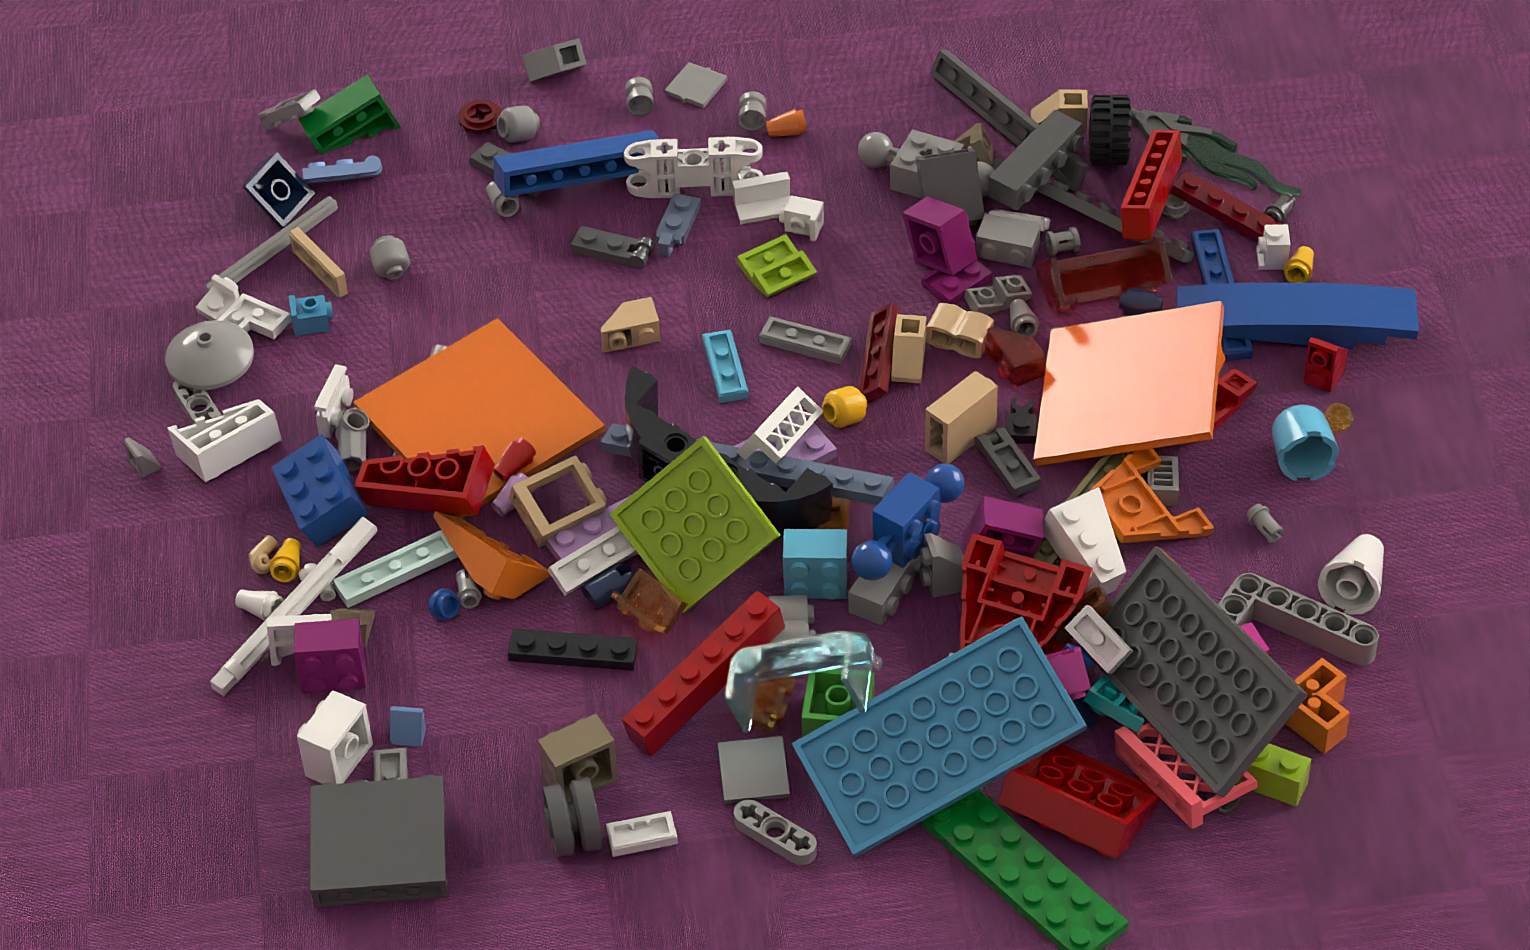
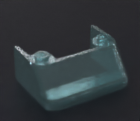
(798, 657)

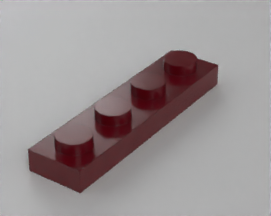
(1221, 205)
(878, 352)

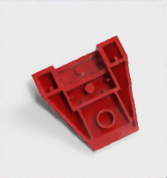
(1007, 585)

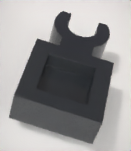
(1022, 423)

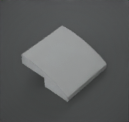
(753, 769)

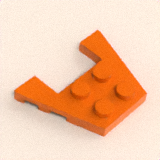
(1138, 512)

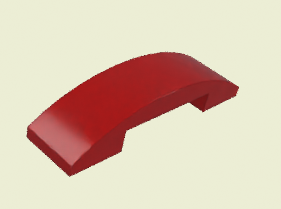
(1231, 393)

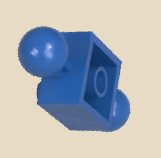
(904, 518)

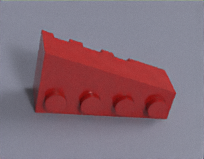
(428, 482)

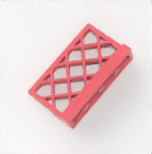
(1164, 779)

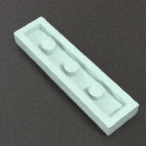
(394, 569)

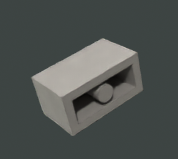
(1008, 240)

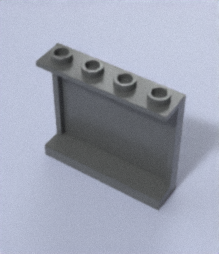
(378, 841)

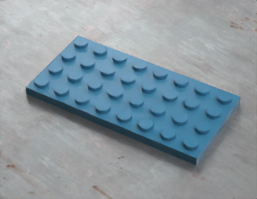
(939, 736)

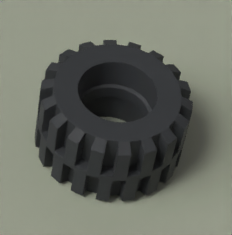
(1110, 130)

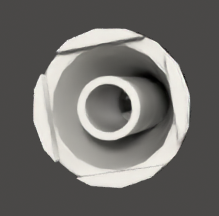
(1354, 576)

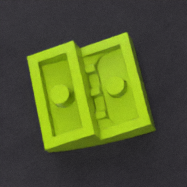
(775, 266)

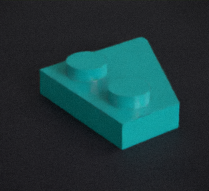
(1109, 700)

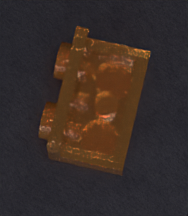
(650, 602)
(768, 702)

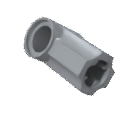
(352, 438)

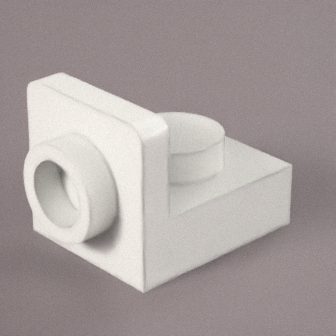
(218, 298)

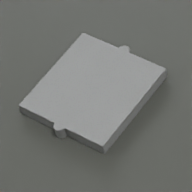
(696, 85)

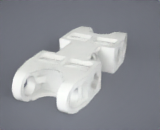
(690, 166)

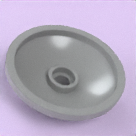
(209, 355)

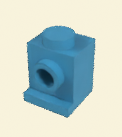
(310, 314)

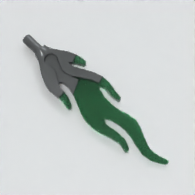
(1204, 148)

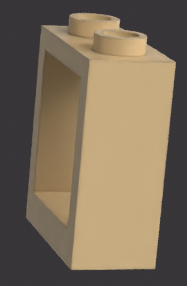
(531, 513)

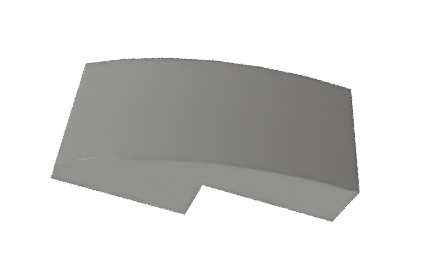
(999, 296)

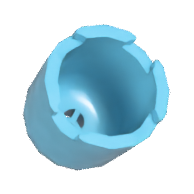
(1304, 443)

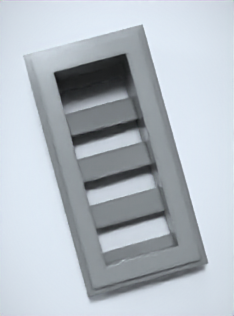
(1167, 494)

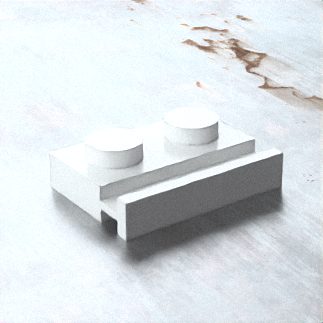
(333, 401)

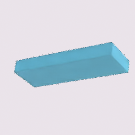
(725, 366)

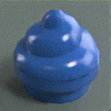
(443, 604)

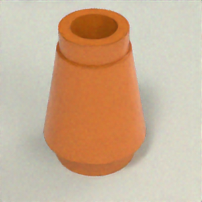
(787, 124)

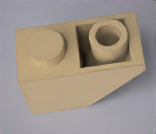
(1069, 102)
(631, 326)
(908, 348)

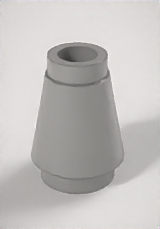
(502, 205)
(1022, 318)

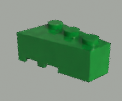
(348, 116)

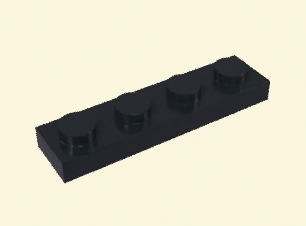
(573, 649)

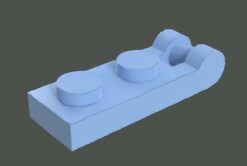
(343, 170)

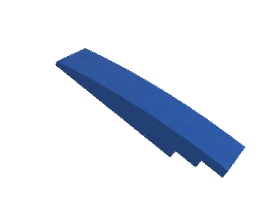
(1307, 310)

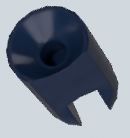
(602, 586)

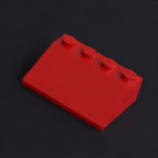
(1080, 799)

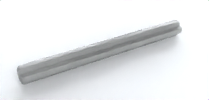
(277, 242)

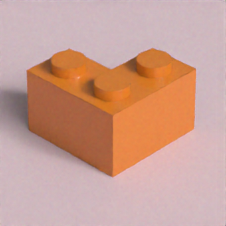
(1320, 715)

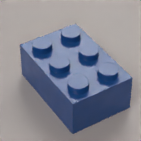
(319, 490)

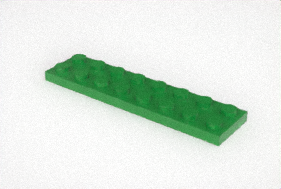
(1026, 874)

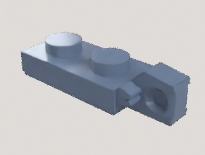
(677, 222)

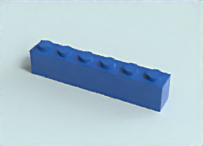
(566, 164)

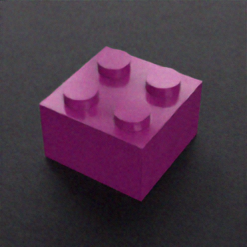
(940, 235)
(330, 655)

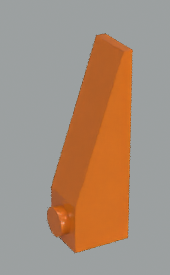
(489, 560)

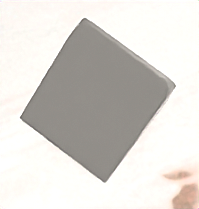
(141, 458)

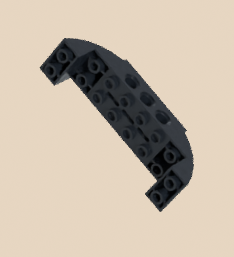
(657, 443)

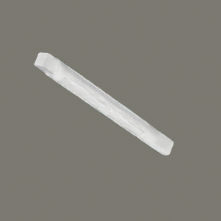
(295, 603)

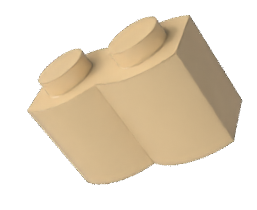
(958, 330)

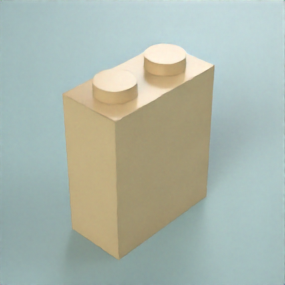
(960, 416)

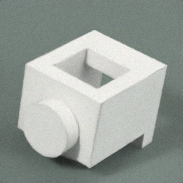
(803, 216)
(1273, 247)

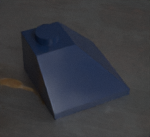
(277, 189)

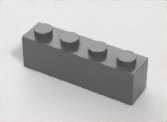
(1035, 160)

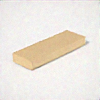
(318, 262)

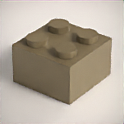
(579, 753)

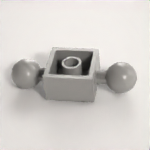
(877, 150)

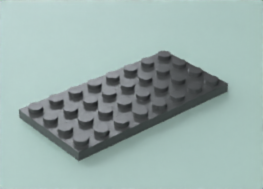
(1197, 673)

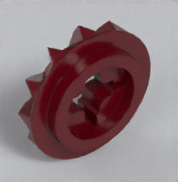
(486, 109)

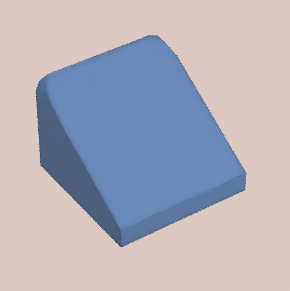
(407, 726)

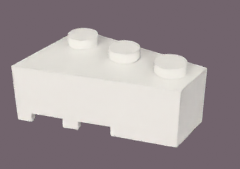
(226, 440)

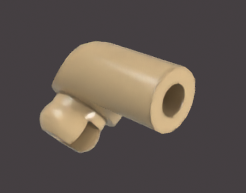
(259, 555)

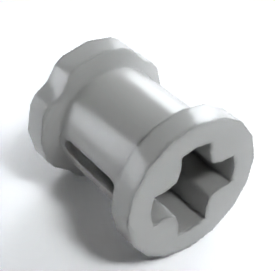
(1072, 244)

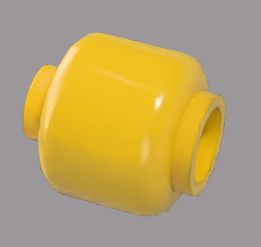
(844, 407)

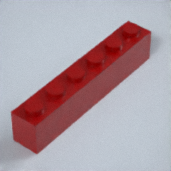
(1151, 185)
(701, 674)

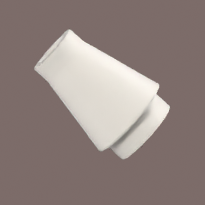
(258, 602)

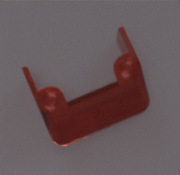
(1103, 274)

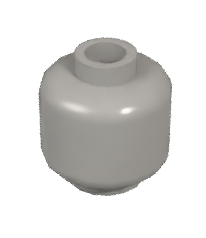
(518, 124)
(389, 257)

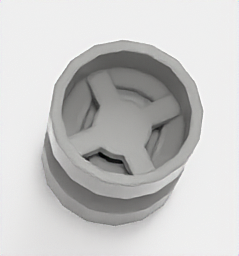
(639, 96)
(752, 110)

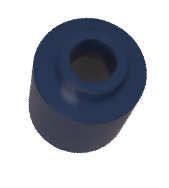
(1139, 302)

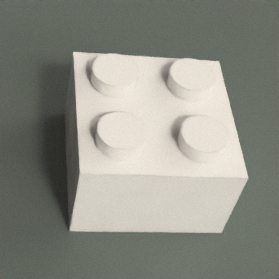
(334, 739)

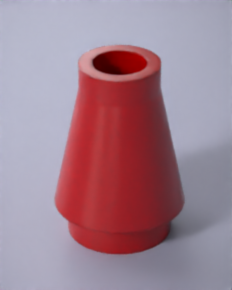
(515, 458)

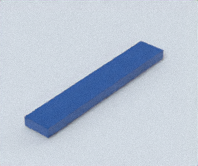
(1215, 269)

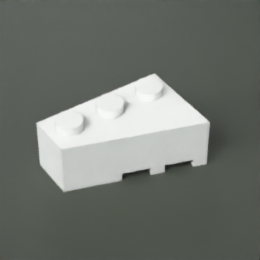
(1084, 535)

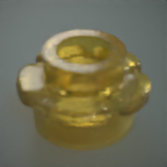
(1339, 416)

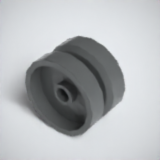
(567, 818)

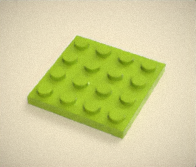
(694, 523)

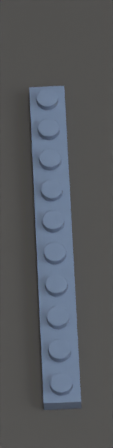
(846, 482)

